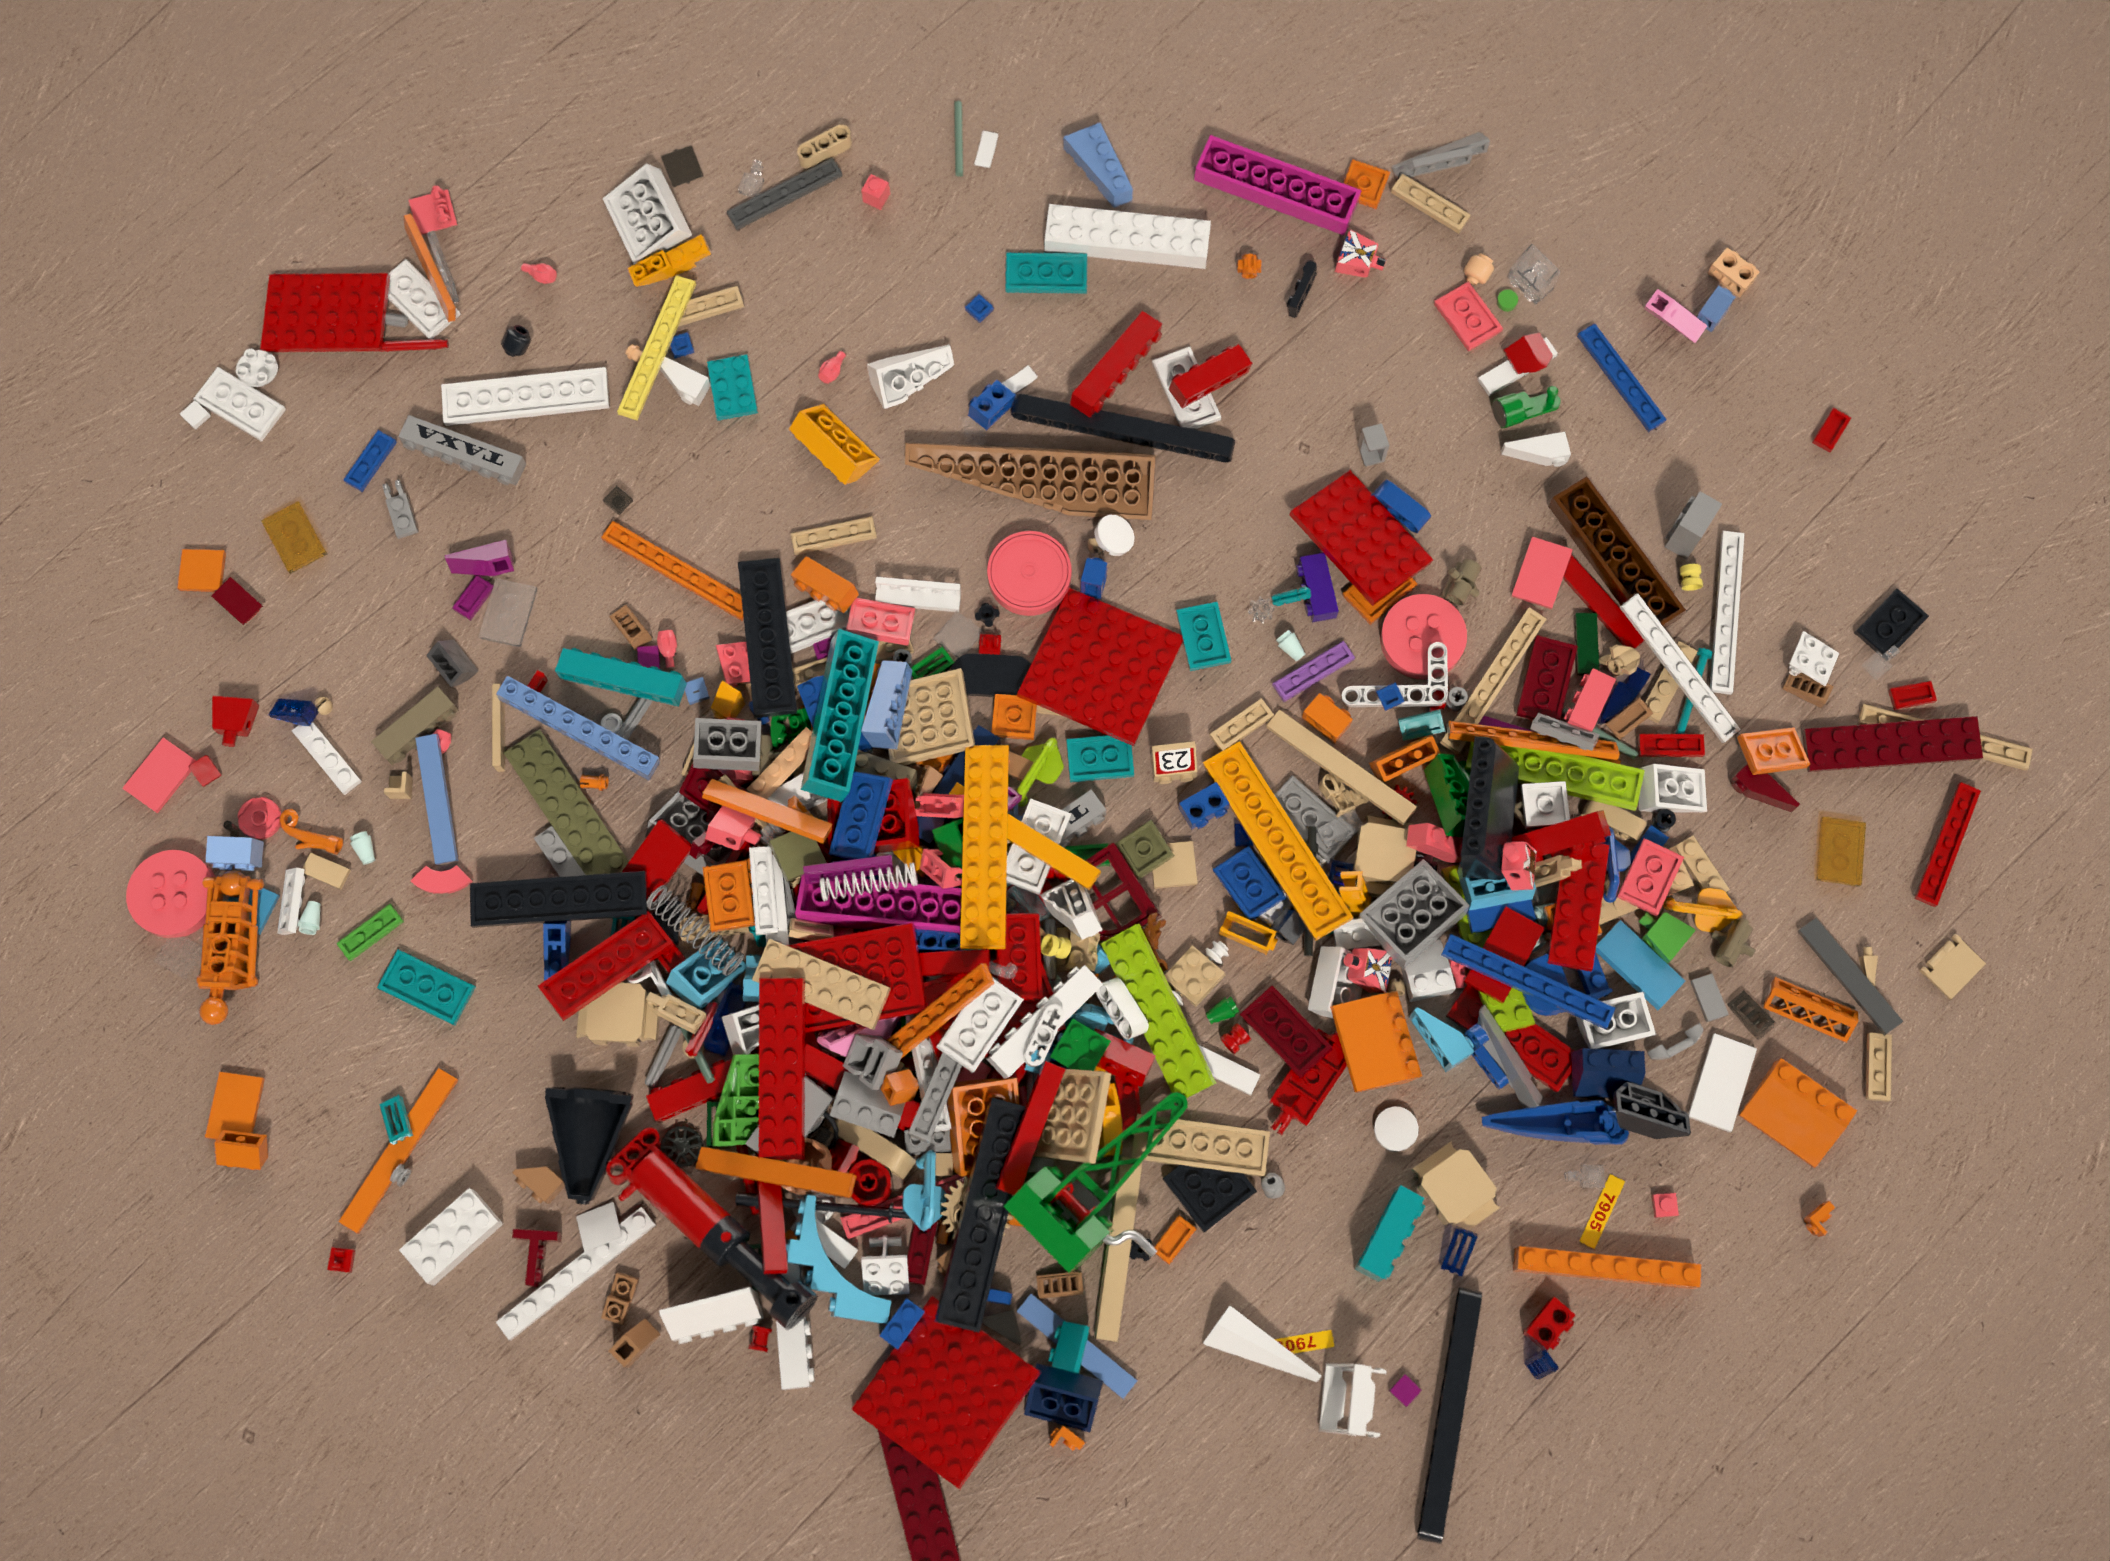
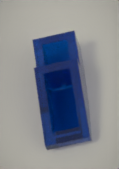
(1624, 694)
(732, 1002)

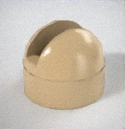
(1092, 544)
(326, 707)
(1394, 986)

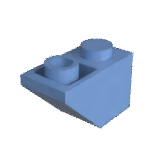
(1716, 308)

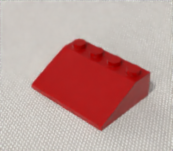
(899, 823)

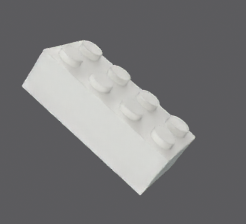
(451, 1237)

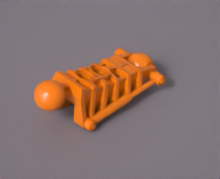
(240, 948)

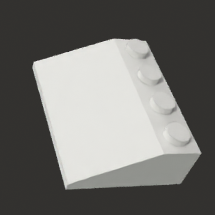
(647, 214)
(712, 1314)

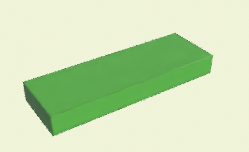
(370, 932)

